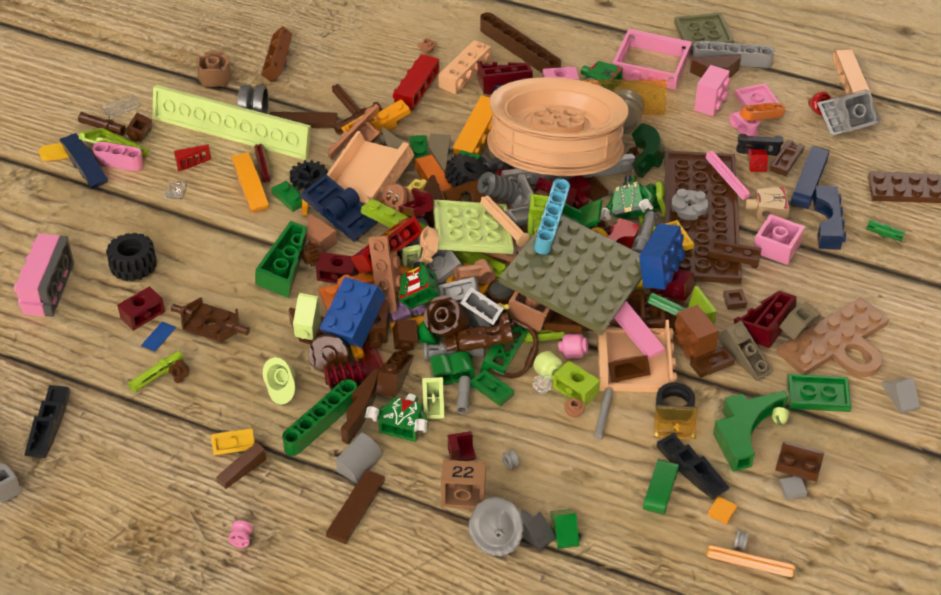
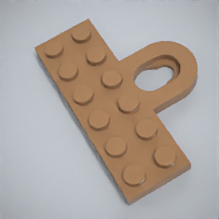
(834, 336)

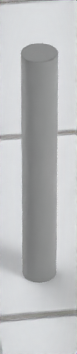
(603, 413)

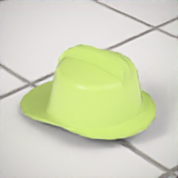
(279, 380)

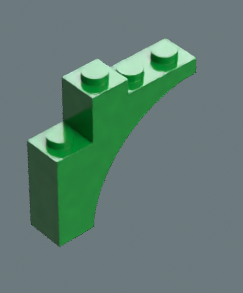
(741, 420)

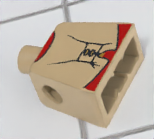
(768, 202)

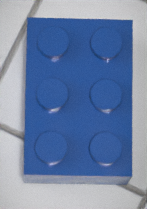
(662, 256)
(353, 311)

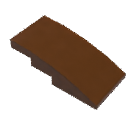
(650, 315)

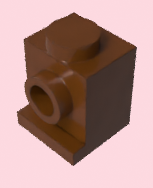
(139, 127)

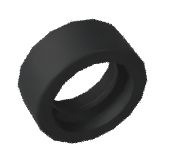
(675, 389)

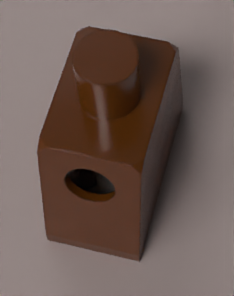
(379, 331)

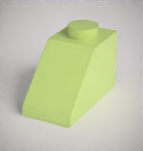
(307, 316)

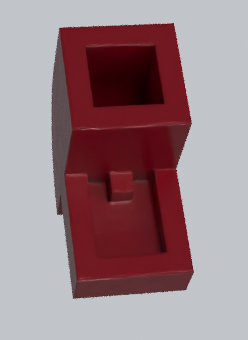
(583, 193)

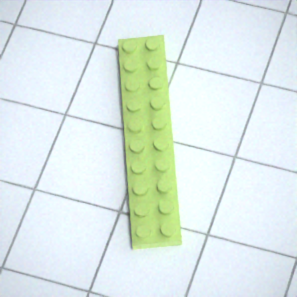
(231, 122)

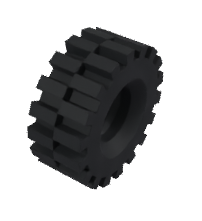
(464, 169)

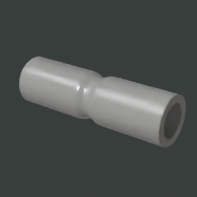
(463, 395)

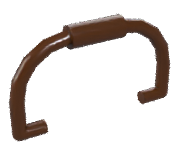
(531, 356)

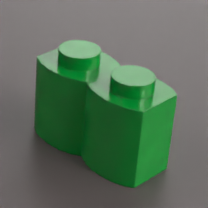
(451, 367)

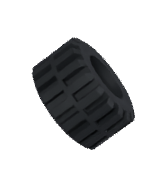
(131, 256)

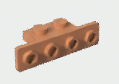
(368, 132)
(385, 269)

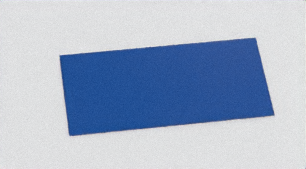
(158, 336)

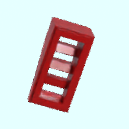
(184, 162)

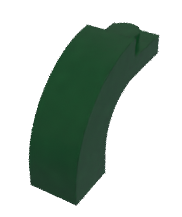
(654, 151)

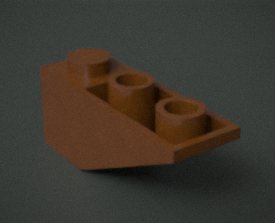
(393, 374)

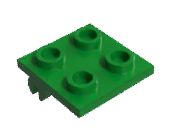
(587, 215)

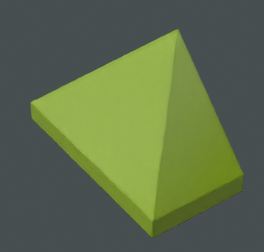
(698, 298)

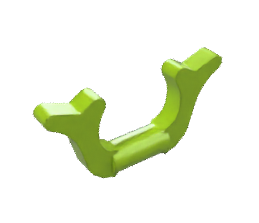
(660, 192)

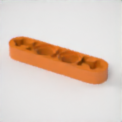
(762, 111)

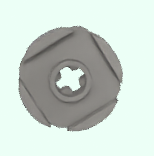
(698, 203)

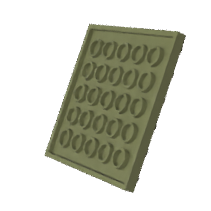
(580, 276)

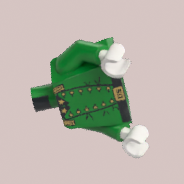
(628, 201)

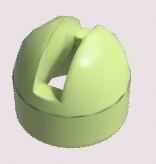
(780, 415)

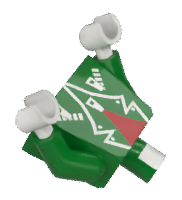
(400, 418)

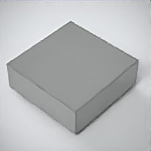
(793, 488)

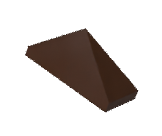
(629, 368)

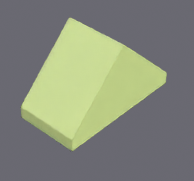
(433, 397)

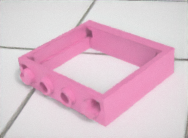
(653, 43)

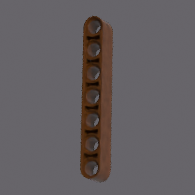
(517, 43)

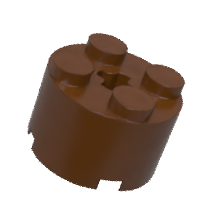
(446, 317)

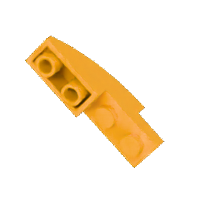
(386, 118)

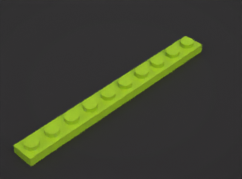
(391, 217)

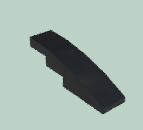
(47, 422)
(692, 466)

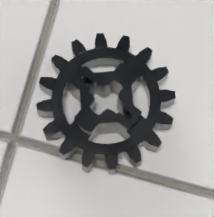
(306, 174)

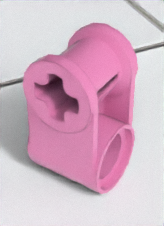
(744, 126)

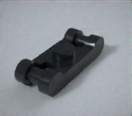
(759, 143)

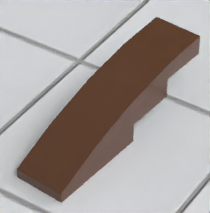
(361, 399)

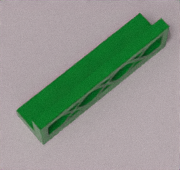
(497, 352)

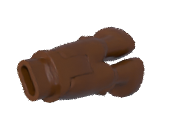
(482, 336)

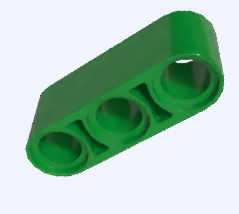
(660, 486)

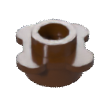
(183, 370)

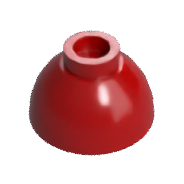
(820, 96)

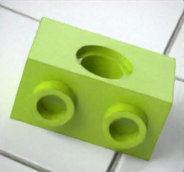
(576, 382)

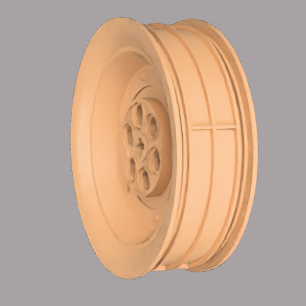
(557, 126)

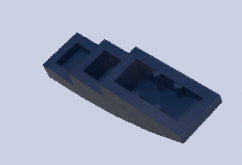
(83, 160)

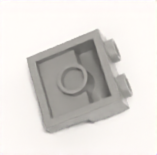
(443, 264)

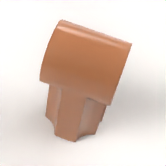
(480, 270)

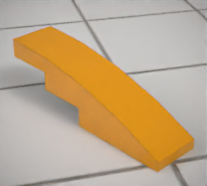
(249, 182)

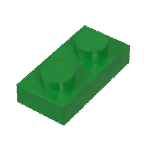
(419, 146)
(288, 195)
(492, 387)

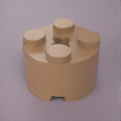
(213, 69)

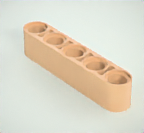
(849, 71)

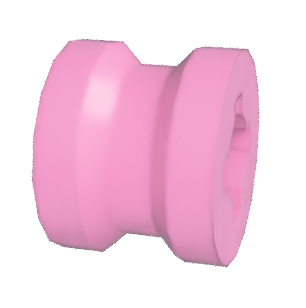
(240, 534)

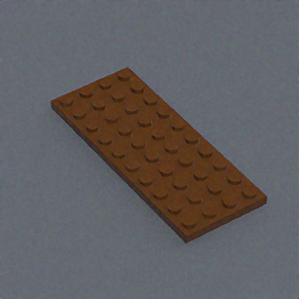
(721, 221)

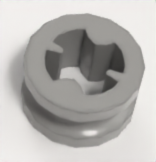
(510, 459)
(741, 540)

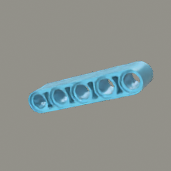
(551, 216)

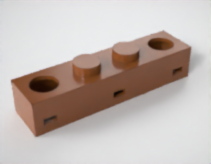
(278, 50)

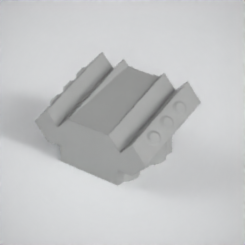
(849, 112)

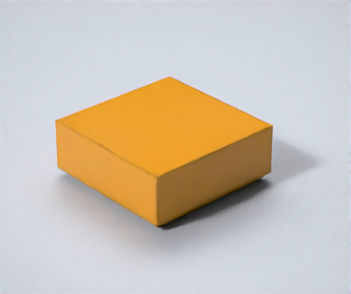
(722, 510)

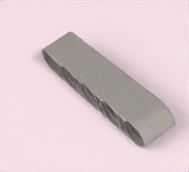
(751, 55)

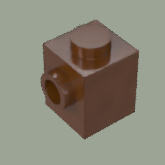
(405, 334)

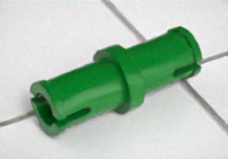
(885, 230)

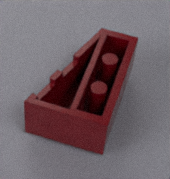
(495, 74)
(765, 319)

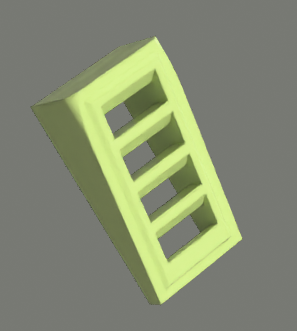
(409, 255)

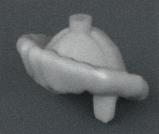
(496, 526)

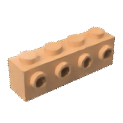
(464, 66)

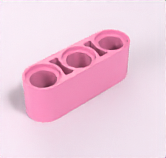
(118, 156)

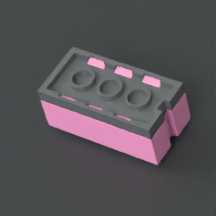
(44, 275)

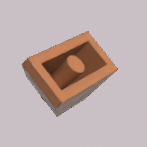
(320, 233)

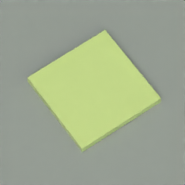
(470, 228)

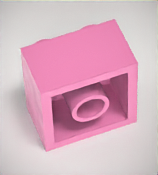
(712, 90)
(779, 239)

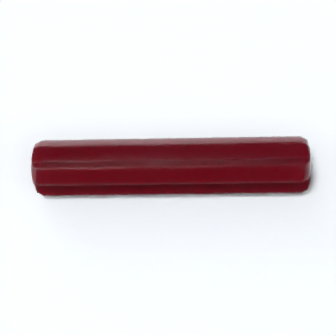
(262, 162)

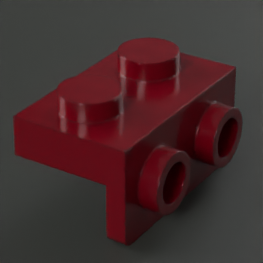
(421, 204)

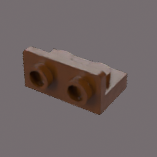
(799, 461)

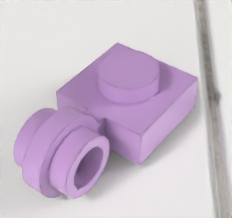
(404, 313)

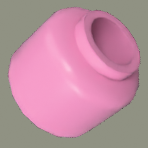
(573, 346)

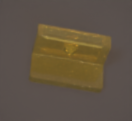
(675, 420)

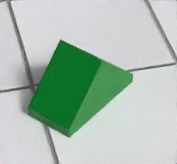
(565, 528)

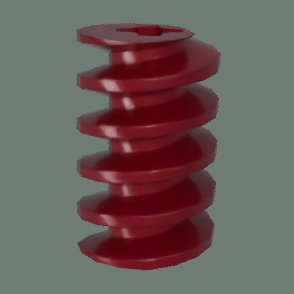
(335, 376)

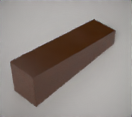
(242, 465)

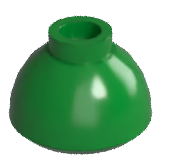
(426, 335)

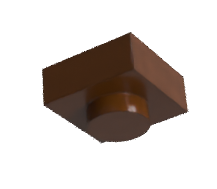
(735, 299)

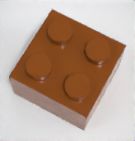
(695, 332)

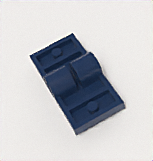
(338, 207)

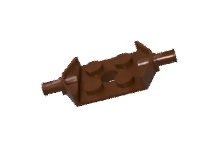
(197, 315)

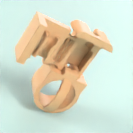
(429, 243)

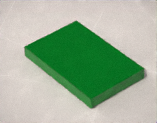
(818, 392)

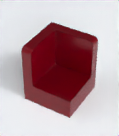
(461, 446)

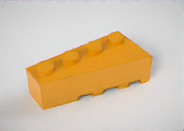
(476, 130)

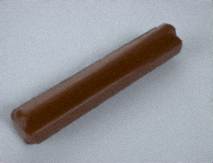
(345, 99)

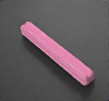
(728, 175)

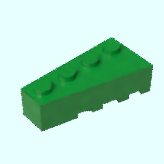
(282, 261)

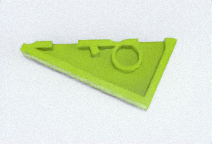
(104, 135)

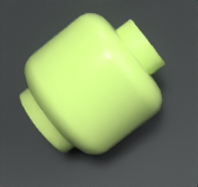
(547, 363)

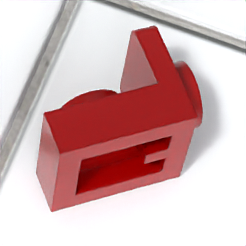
(758, 160)

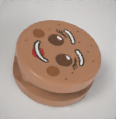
(395, 196)

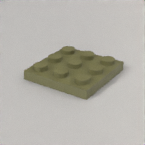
(703, 28)

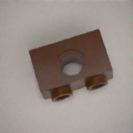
(470, 187)

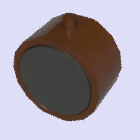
(499, 293)

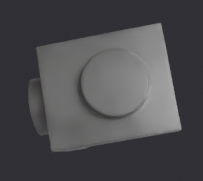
(494, 164)

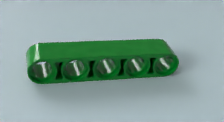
(318, 418)

